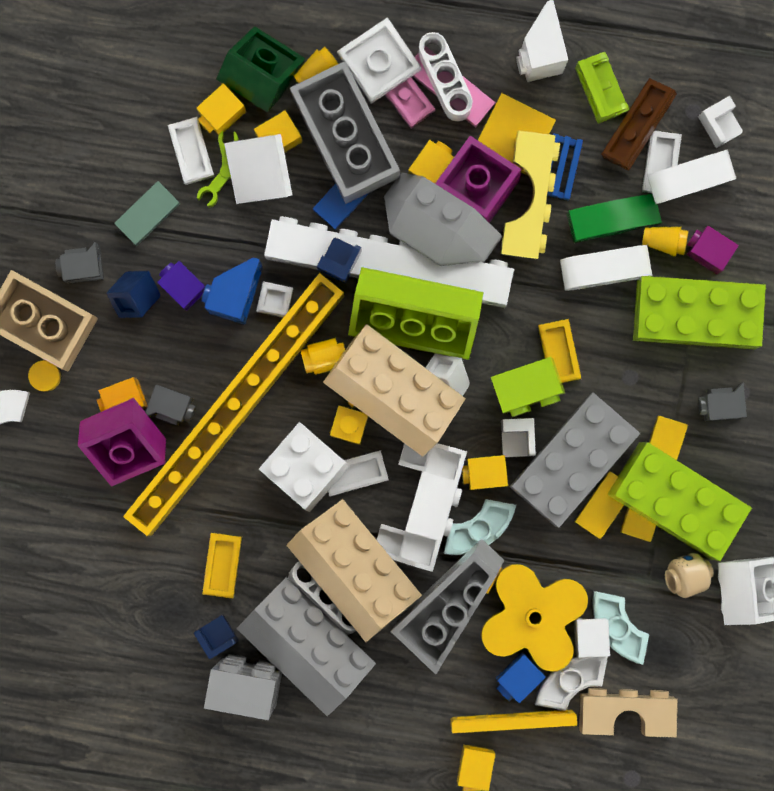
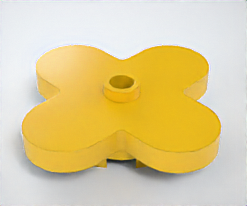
(522, 595)

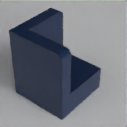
(339, 260)
(133, 294)
(216, 636)

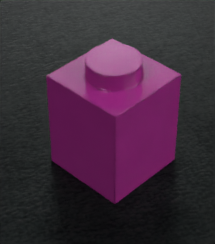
(711, 249)

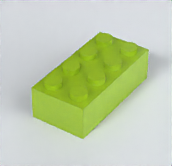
(417, 312)
(699, 312)
(679, 501)

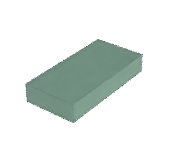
(147, 213)

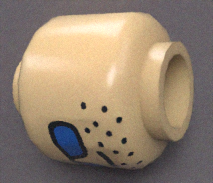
(689, 575)

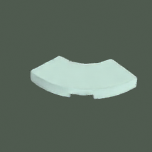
(486, 525)
(623, 635)

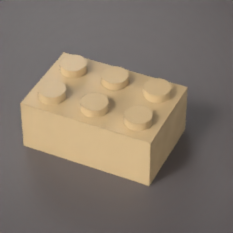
(43, 321)

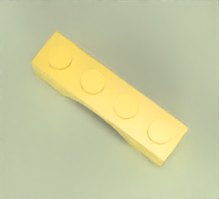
(534, 155)

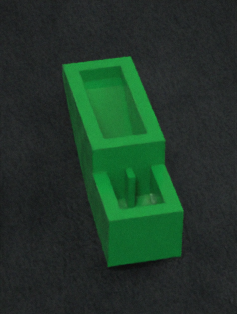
(613, 217)

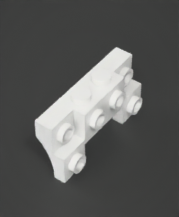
(430, 508)

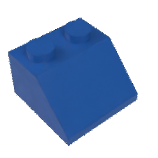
(233, 291)

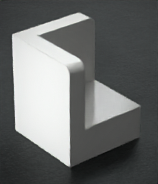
(720, 122)
(450, 370)
(518, 437)
(591, 637)

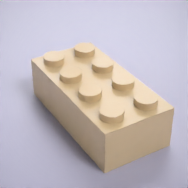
(394, 390)
(353, 570)

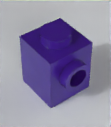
(181, 284)

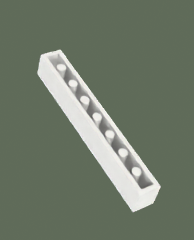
(306, 245)

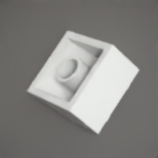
(543, 47)
(747, 591)

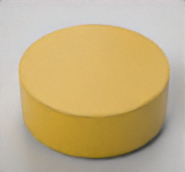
(44, 376)

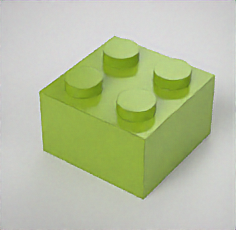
(527, 386)

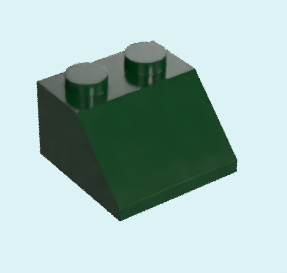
(259, 68)

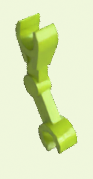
(222, 177)

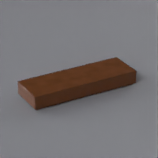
(639, 124)

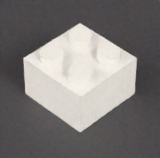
(304, 467)

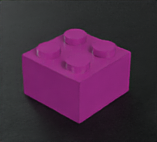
(480, 178)
(122, 442)

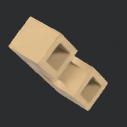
(601, 709)

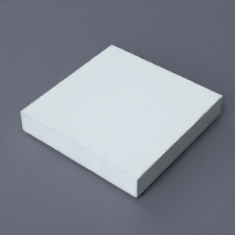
(379, 60)
(258, 169)

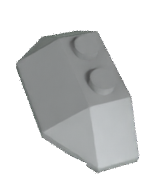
(437, 222)

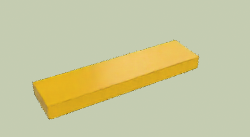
(667, 437)
(513, 721)

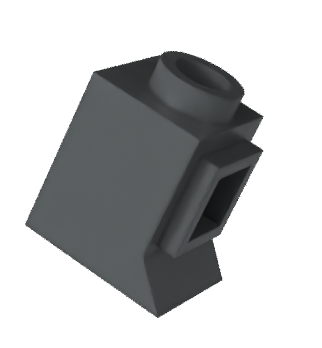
(80, 265)
(723, 403)
(170, 406)

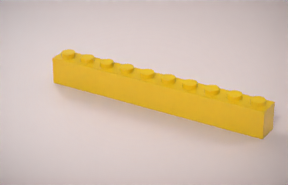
(234, 405)

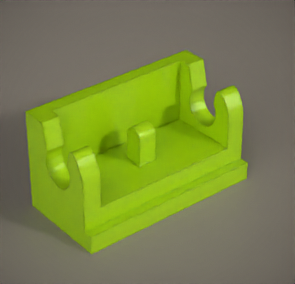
(601, 87)

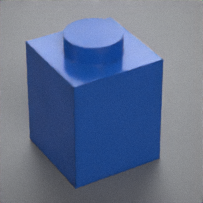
(519, 678)

